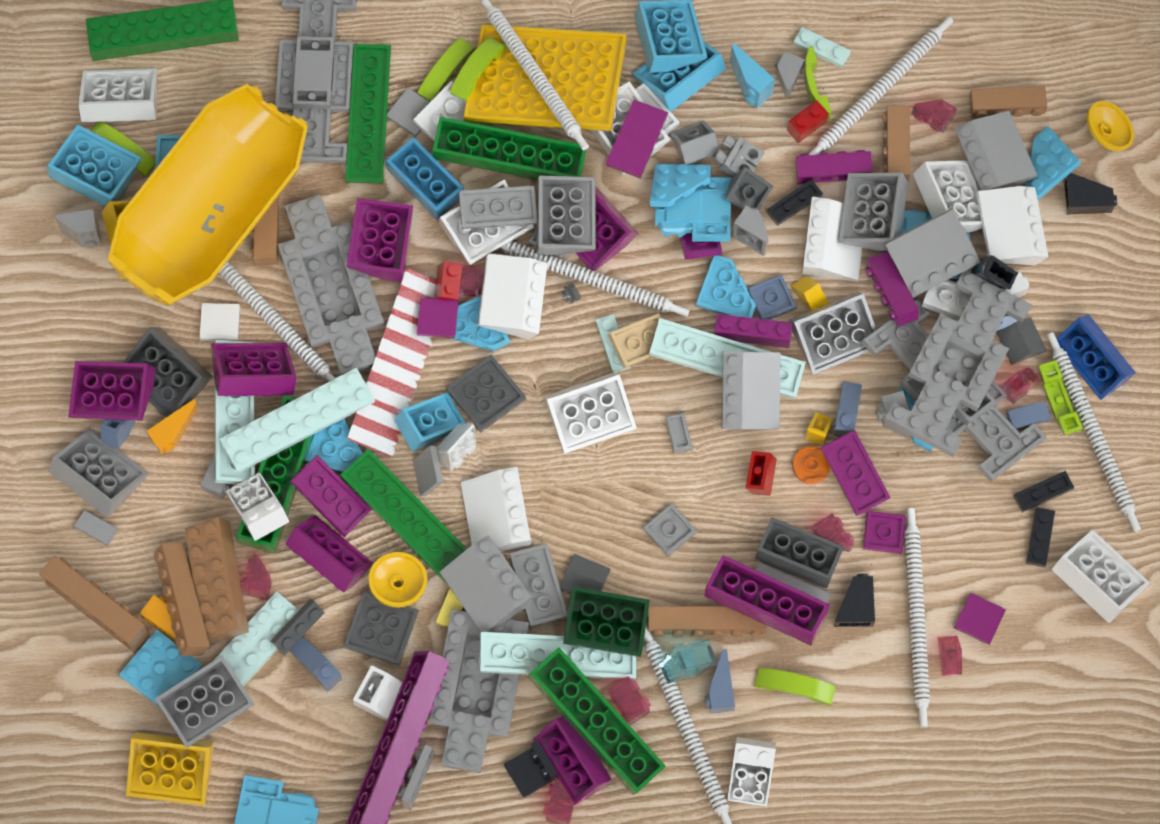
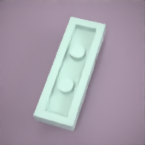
(822, 47)
(605, 326)

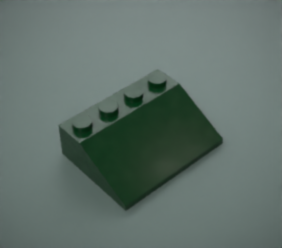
(606, 621)

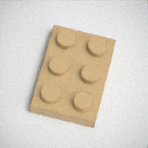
(634, 341)

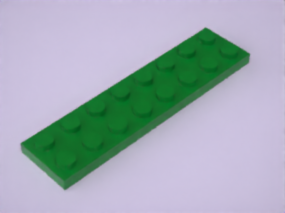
(368, 114)
(403, 512)

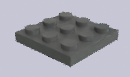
(485, 393)
(380, 630)

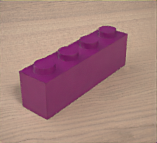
(831, 167)
(892, 289)
(754, 330)

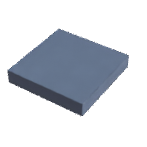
(772, 298)

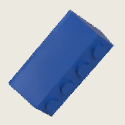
(1095, 356)

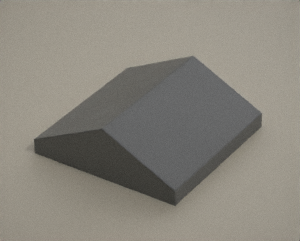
(748, 189)
(1021, 340)
(584, 574)

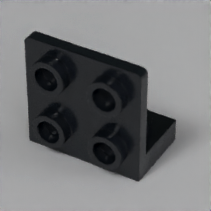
(531, 770)

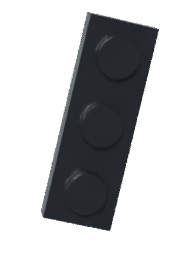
(794, 202)
(1043, 491)
(1040, 537)

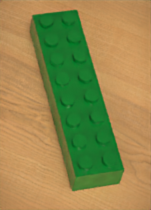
(162, 29)
(506, 150)
(278, 473)
(596, 721)

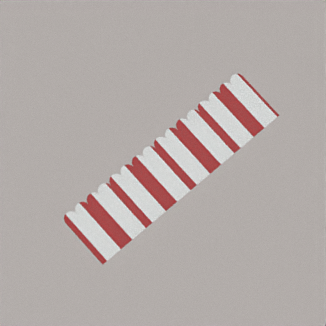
(395, 367)

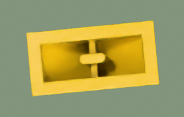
(809, 292)
(818, 428)

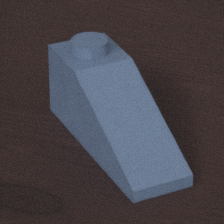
(847, 408)
(115, 431)
(316, 664)
(720, 693)

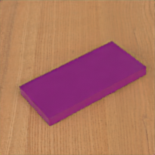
(637, 139)
(855, 472)
(330, 495)

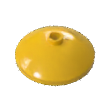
(1110, 126)
(393, 569)

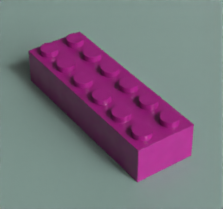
(766, 600)

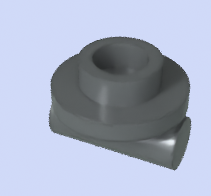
(571, 293)

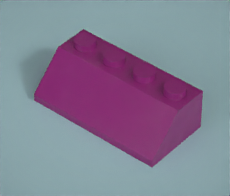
(328, 553)
(573, 760)

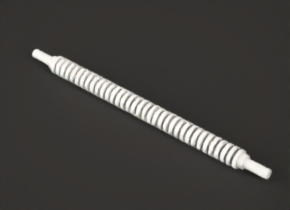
(534, 73)
(880, 88)
(596, 279)
(276, 322)
(1094, 432)
(917, 617)
(688, 731)

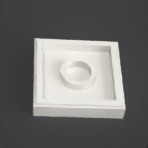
(219, 322)

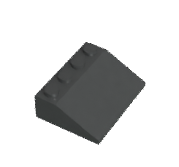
(177, 373)

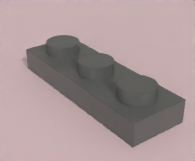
(297, 626)

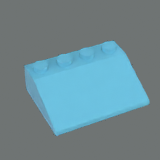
(669, 34)
(680, 84)
(93, 166)

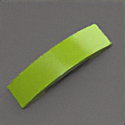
(475, 66)
(810, 66)
(444, 68)
(111, 134)
(1058, 398)
(795, 684)

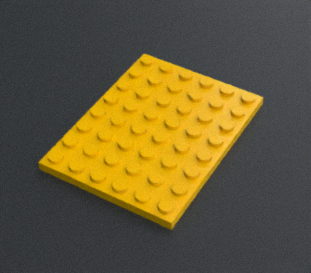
(578, 64)

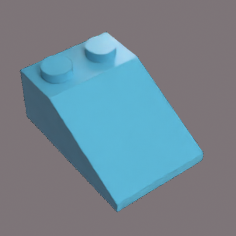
(754, 81)
(428, 421)

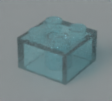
(687, 660)

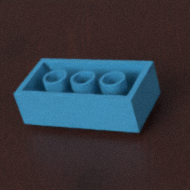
(424, 178)

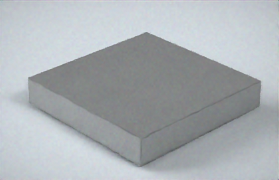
(406, 109)
(428, 470)
(669, 530)

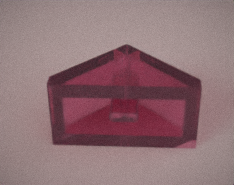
(950, 655)

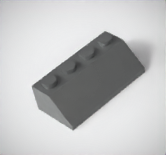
(799, 552)

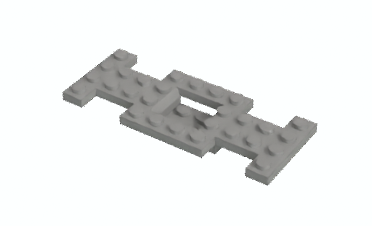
(306, 75)
(950, 363)
(985, 426)

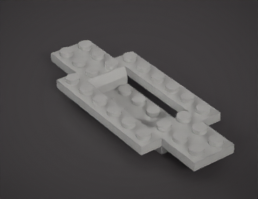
(324, 287)
(482, 699)

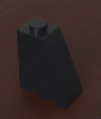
(1087, 196)
(995, 272)
(858, 604)

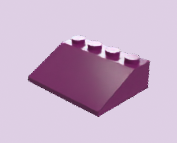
(611, 233)
(380, 239)
(253, 369)
(111, 390)

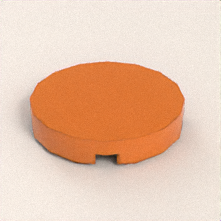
(810, 465)

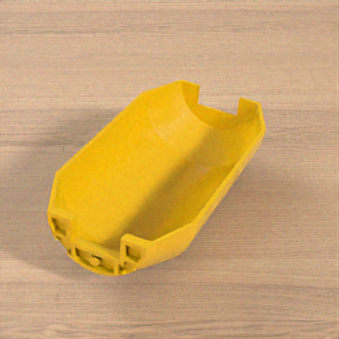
(229, 156)

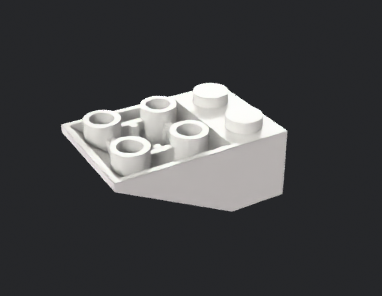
(456, 446)
(257, 506)
(377, 693)
(751, 771)

